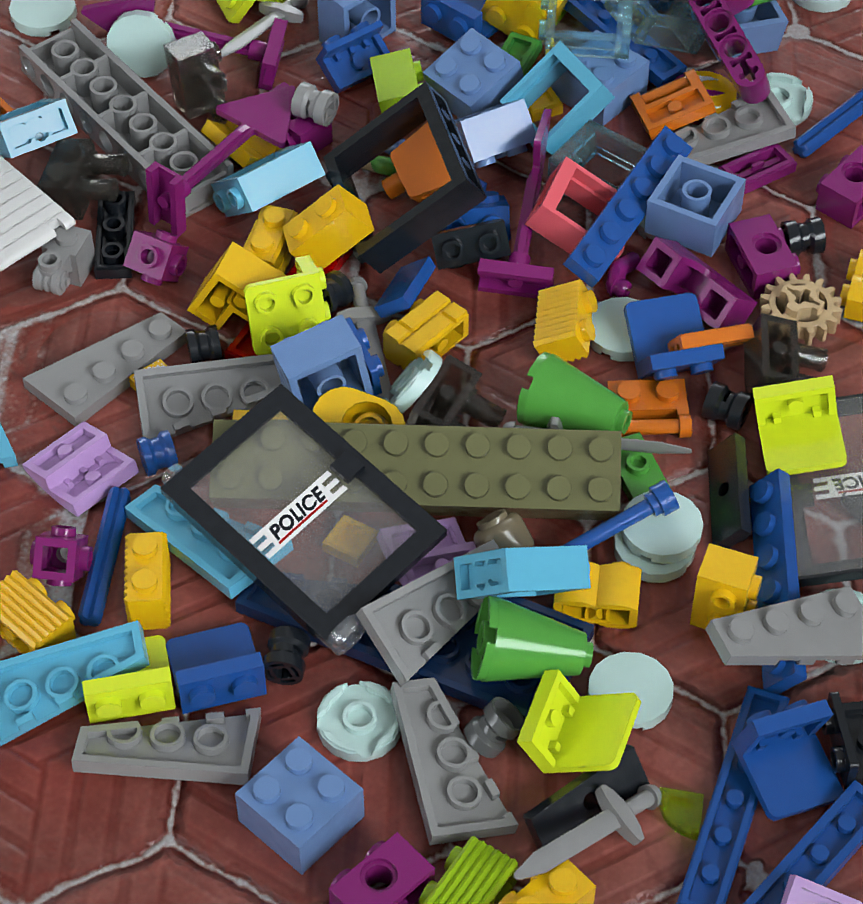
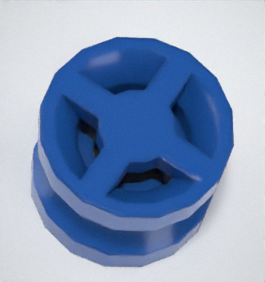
(157, 452)

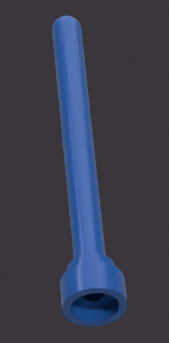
(658, 501)

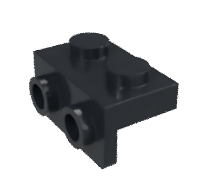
(470, 243)
(846, 738)

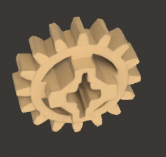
(805, 302)

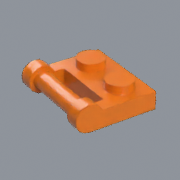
(673, 104)
(655, 406)

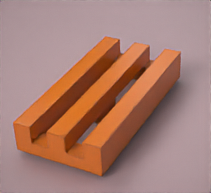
(728, 336)

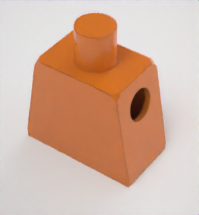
(417, 167)

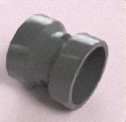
(491, 730)

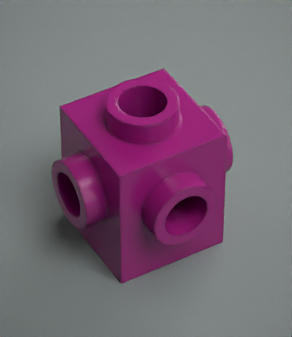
(156, 256)
(49, 563)

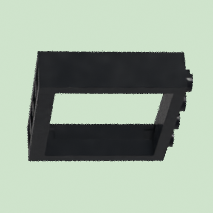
(435, 211)

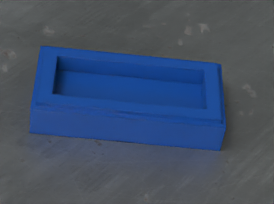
(405, 287)

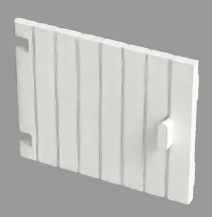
(25, 216)

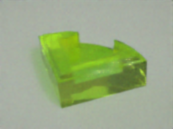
(682, 811)

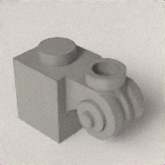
(64, 260)

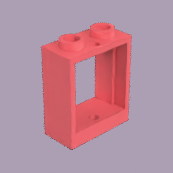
(580, 186)

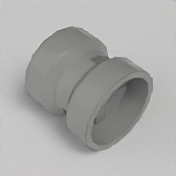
(315, 104)

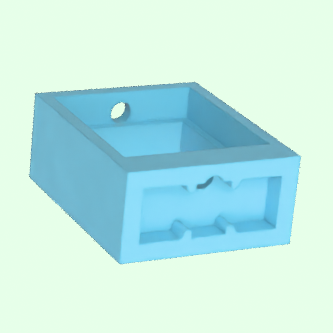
(544, 75)
(24, 126)
(267, 179)
(522, 572)

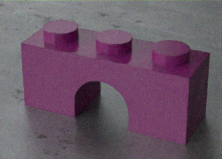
(682, 272)

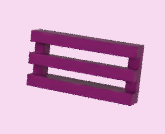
(761, 172)

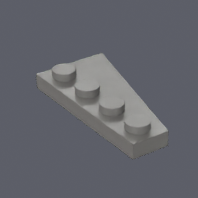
(738, 130)
(98, 374)
(197, 393)
(418, 618)
(794, 630)
(194, 750)
(445, 768)

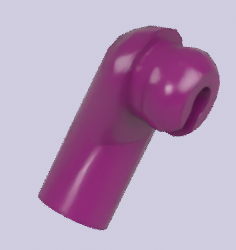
(617, 273)

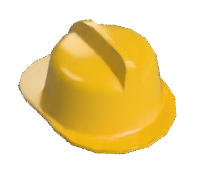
(356, 406)

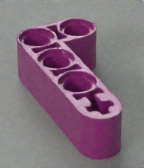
(732, 41)

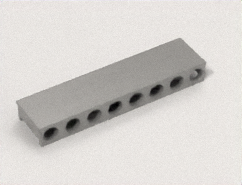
(119, 108)

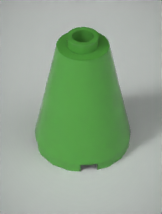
(572, 396)
(524, 644)

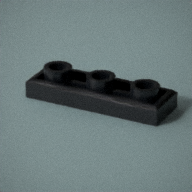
(114, 236)
(729, 492)
(577, 800)

